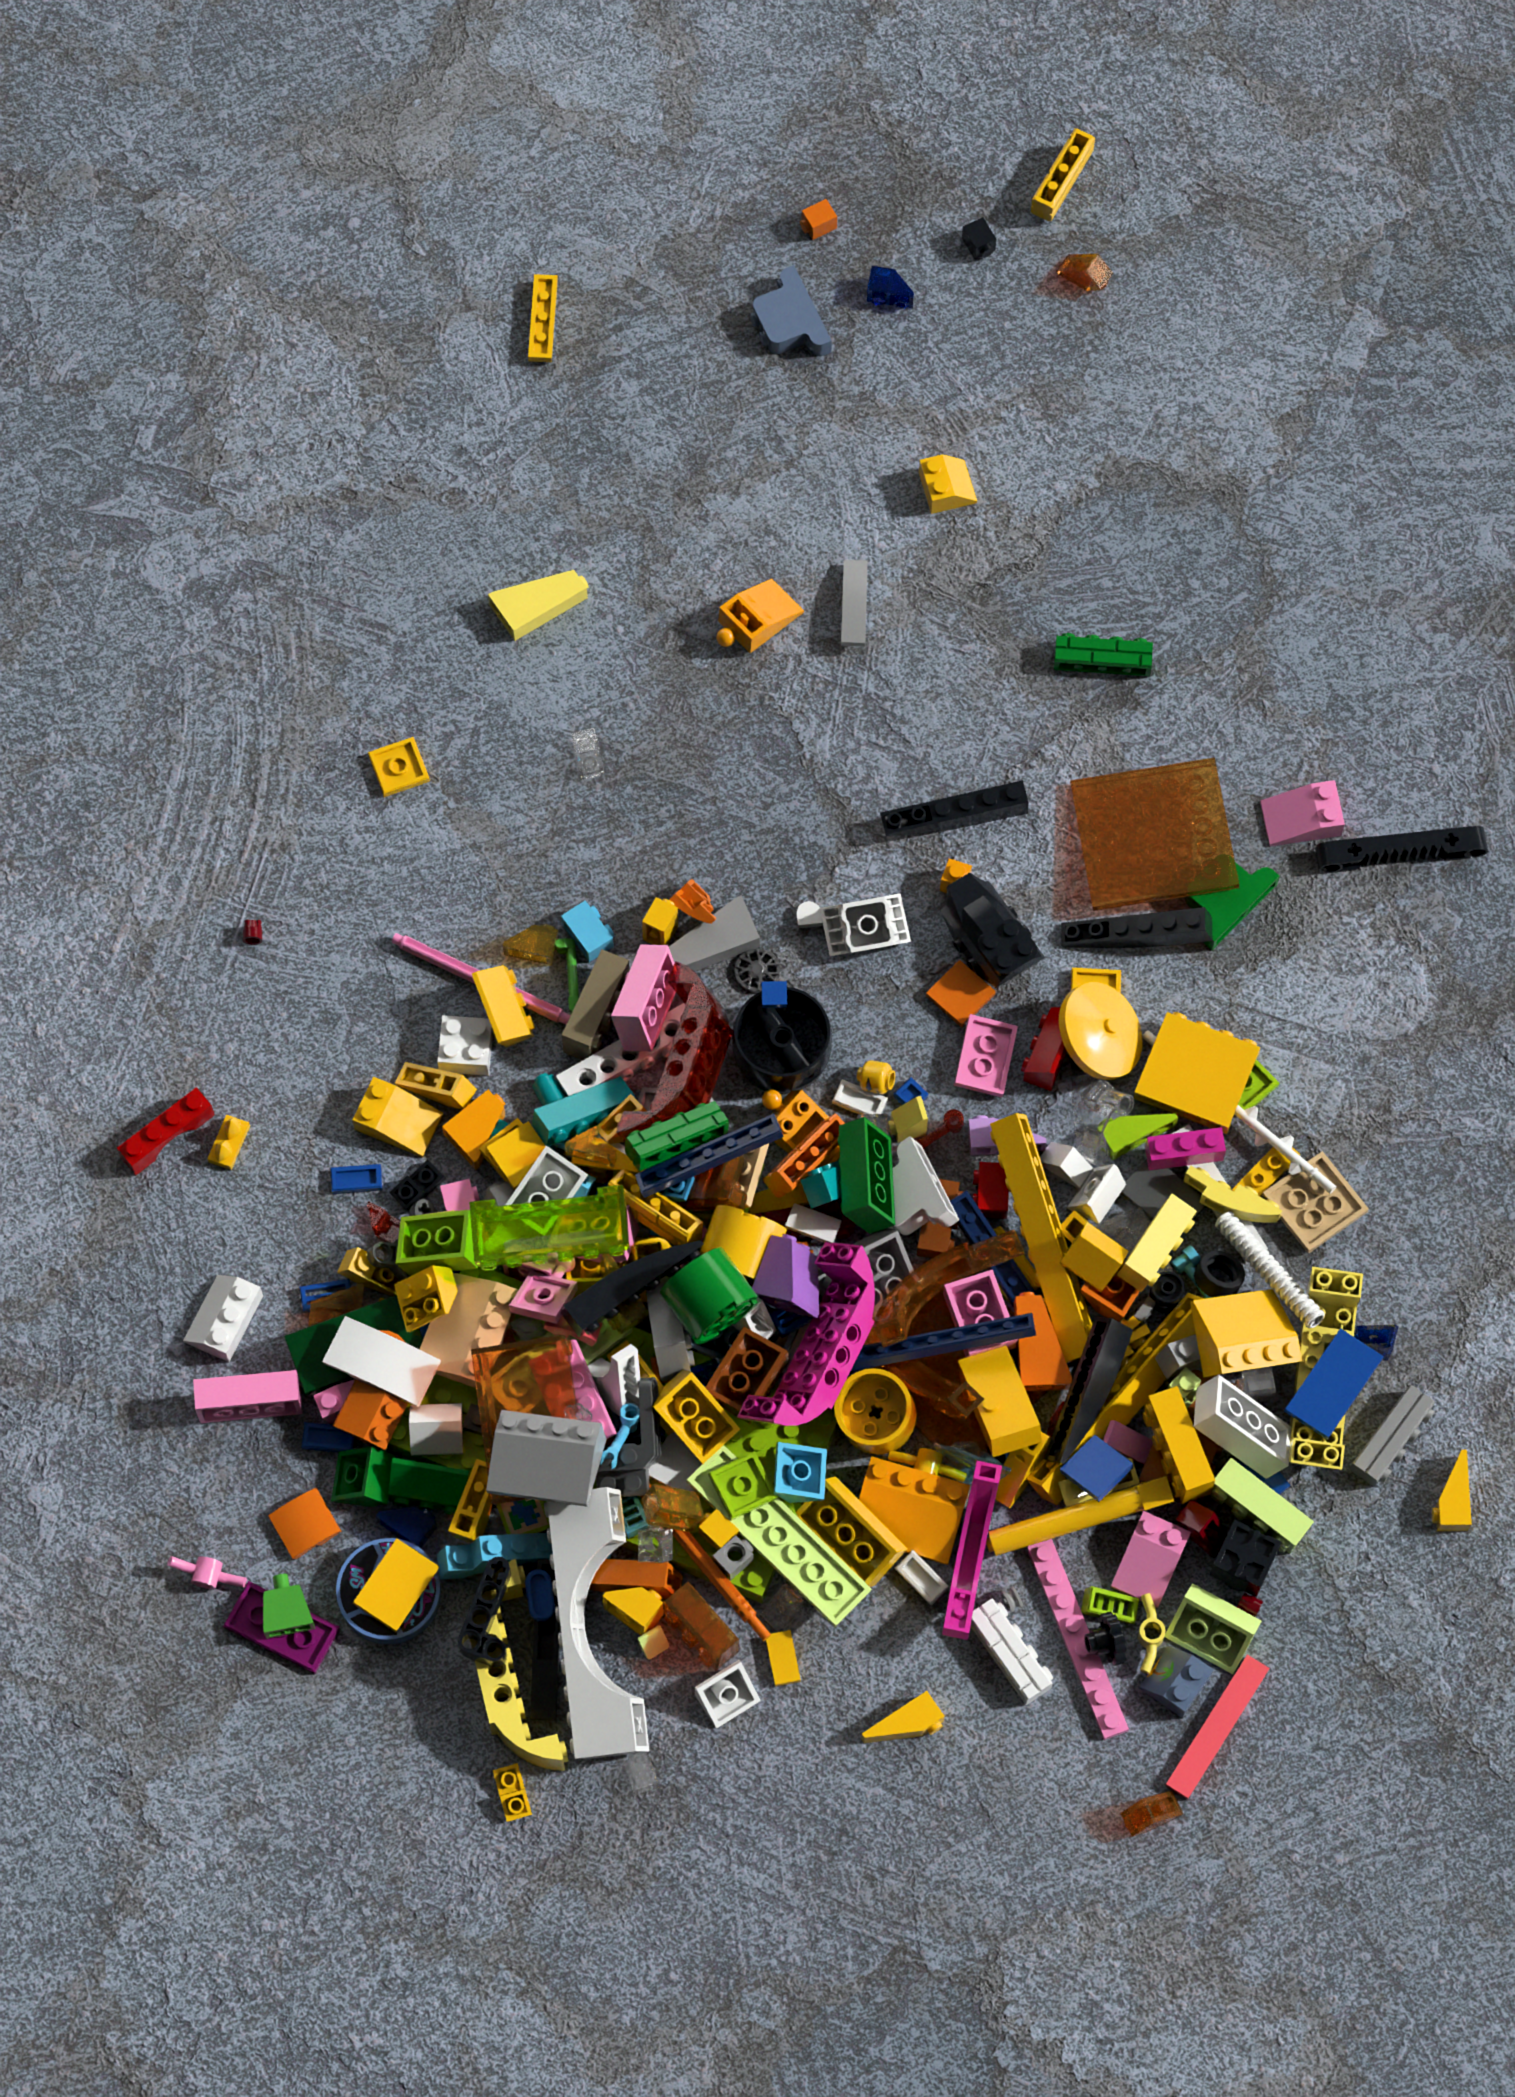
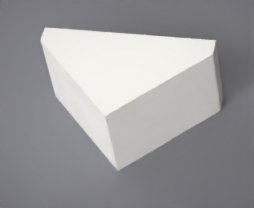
(1066, 1163)

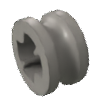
(1011, 1599)

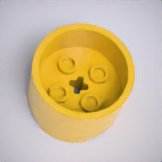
(742, 1238)
(870, 1391)

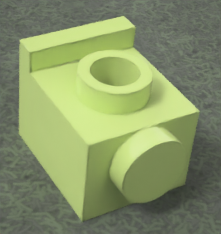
(1187, 1384)

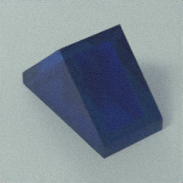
(1378, 1337)

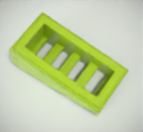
(1088, 1602)

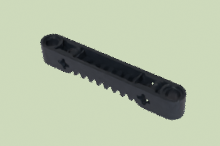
(1461, 841)

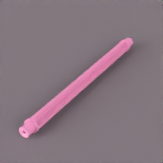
(465, 971)

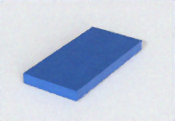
(1333, 1384)

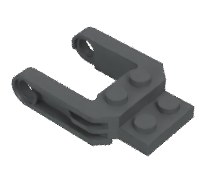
(635, 1459)

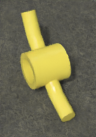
(1150, 1644)

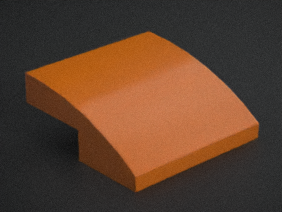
(304, 1523)

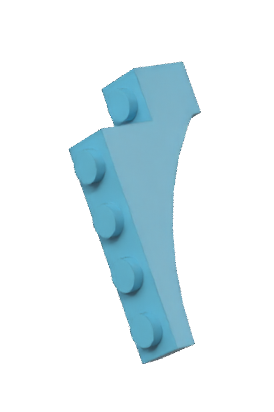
(472, 1559)

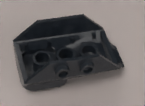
(988, 931)

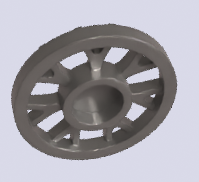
(757, 969)

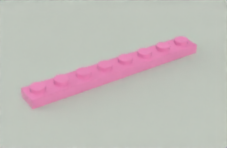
(1073, 1628)

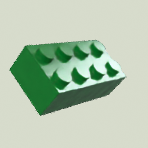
(866, 1175)

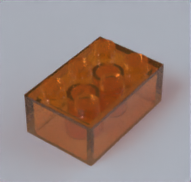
(700, 1627)

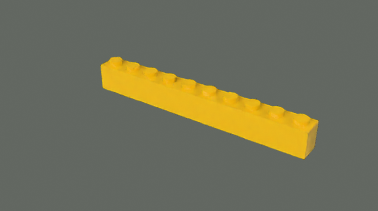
(1042, 1232)
(1128, 1394)

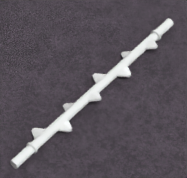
(1264, 1136)

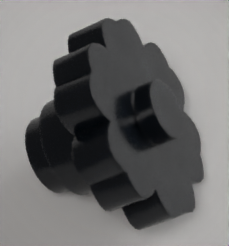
(1107, 1639)

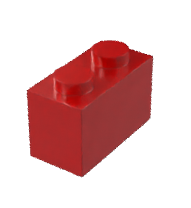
(992, 1190)

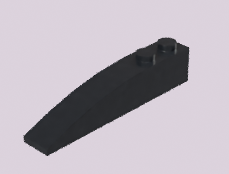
(1089, 1386)

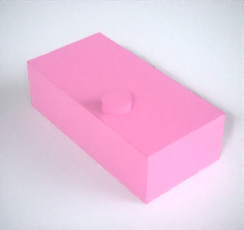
(644, 998)
(248, 1396)

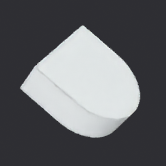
(809, 915)

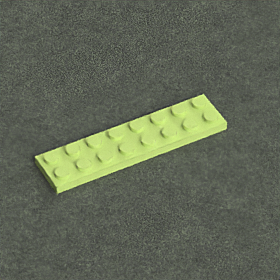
(790, 1548)

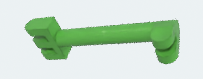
(568, 947)

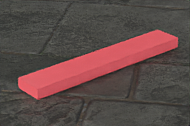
(1217, 1727)

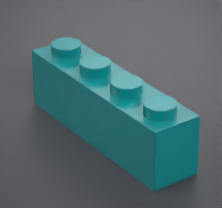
(578, 1111)

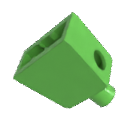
(285, 1609)

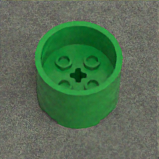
(709, 1295)

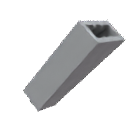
(715, 942)

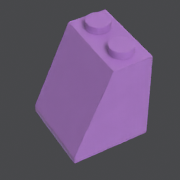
(788, 1277)

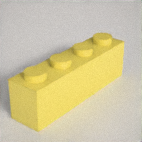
(1157, 1242)

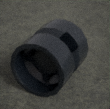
(1167, 1291)

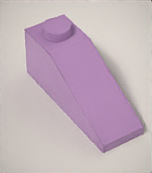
(980, 1138)

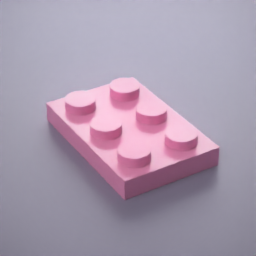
(985, 1055)

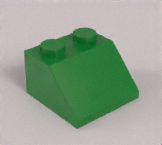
(362, 1477)

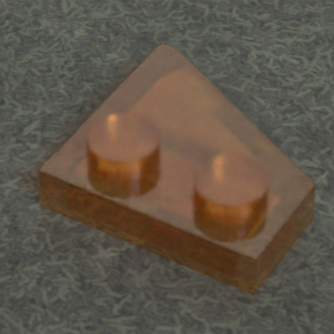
(336, 1304)

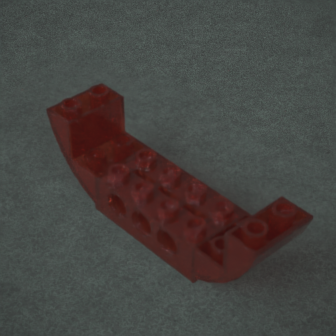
(693, 1058)

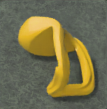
(651, 1241)

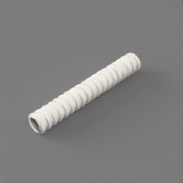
(1269, 1270)

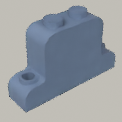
(789, 317)

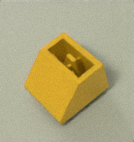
(426, 1296)

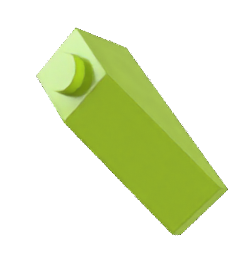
(1132, 1131)

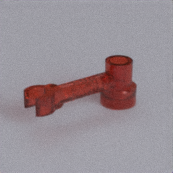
(950, 1116)

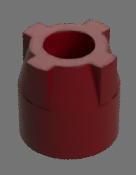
(252, 932)
(1250, 1604)

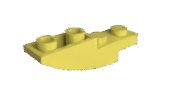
(1242, 1202)

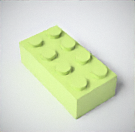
(1260, 1505)

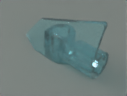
(970, 1455)

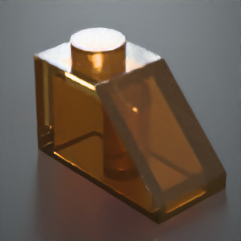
(1085, 271)
(1151, 1813)

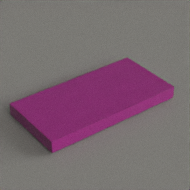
(302, 1648)

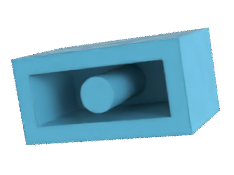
(587, 930)

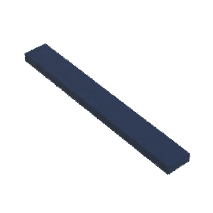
(947, 1341)

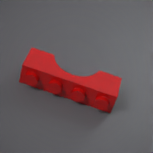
(146, 1144)

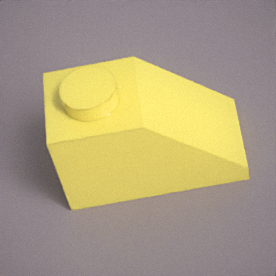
(909, 1120)

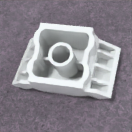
(865, 924)

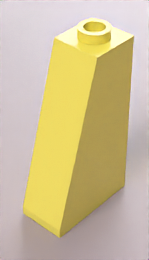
(537, 602)

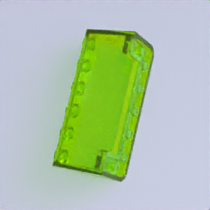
(550, 1229)

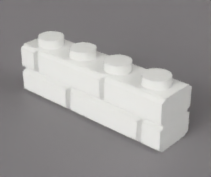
(1010, 1652)

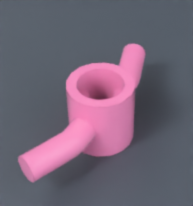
(206, 1572)

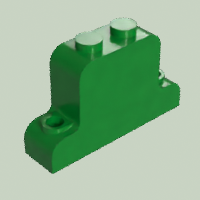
(1233, 905)

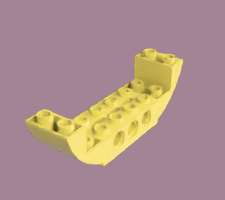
(1338, 1296)
(507, 1716)

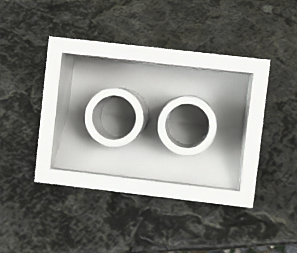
(224, 1316)

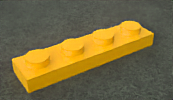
(542, 318)

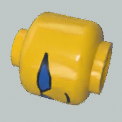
(876, 1077)

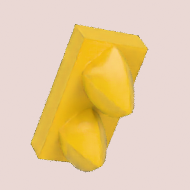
(228, 1142)

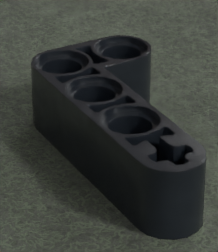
(489, 1609)

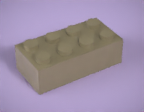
(595, 1006)

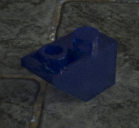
(888, 288)

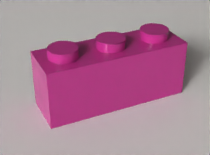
(1185, 1148)

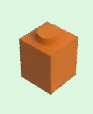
(818, 219)

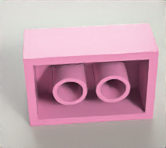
(974, 1302)

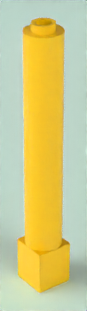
(1080, 1516)

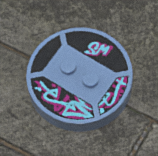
(353, 1577)

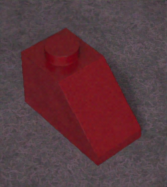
(1204, 1527)

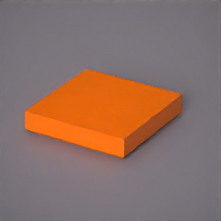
(960, 993)

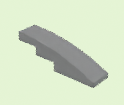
(854, 603)

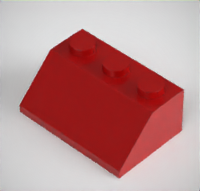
(1047, 1052)

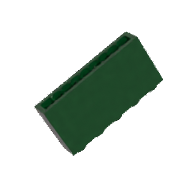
(311, 1344)

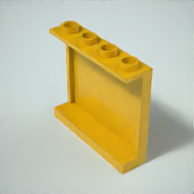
(1196, 1071)

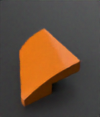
(694, 902)

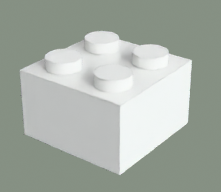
(465, 1045)

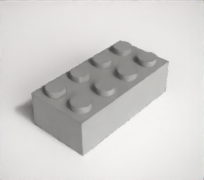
(668, 1336)

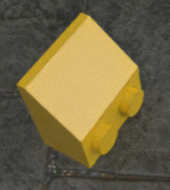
(946, 483)
(635, 1608)

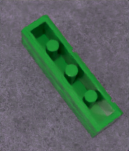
(1103, 655)
(676, 1135)

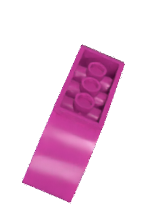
(828, 1344)

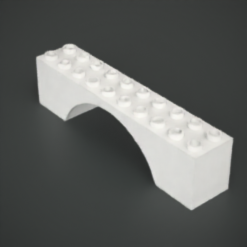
(601, 1714)

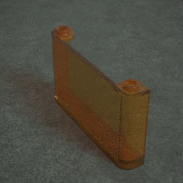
(522, 1378)

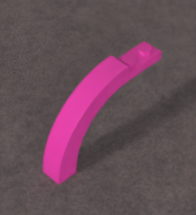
(971, 1550)

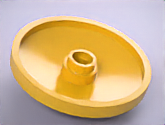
(1100, 1031)

